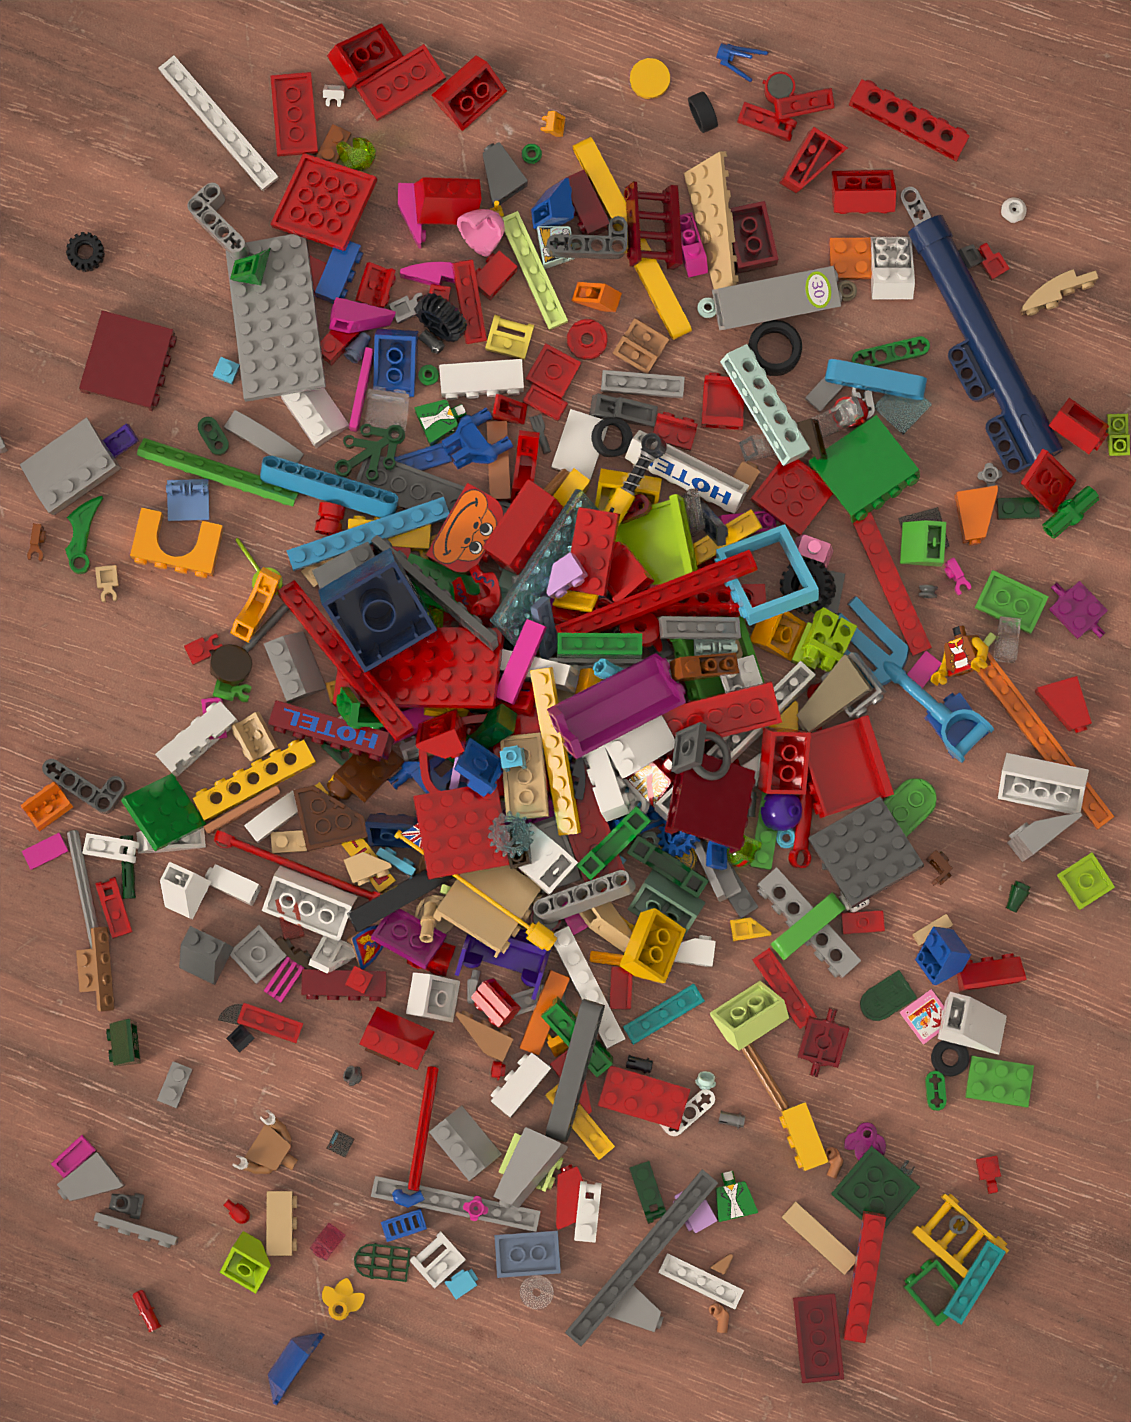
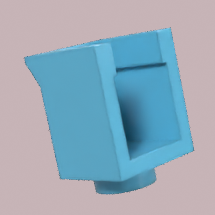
(512, 757)
(462, 1283)

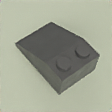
(342, 564)

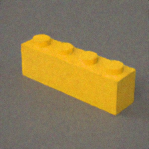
(415, 539)

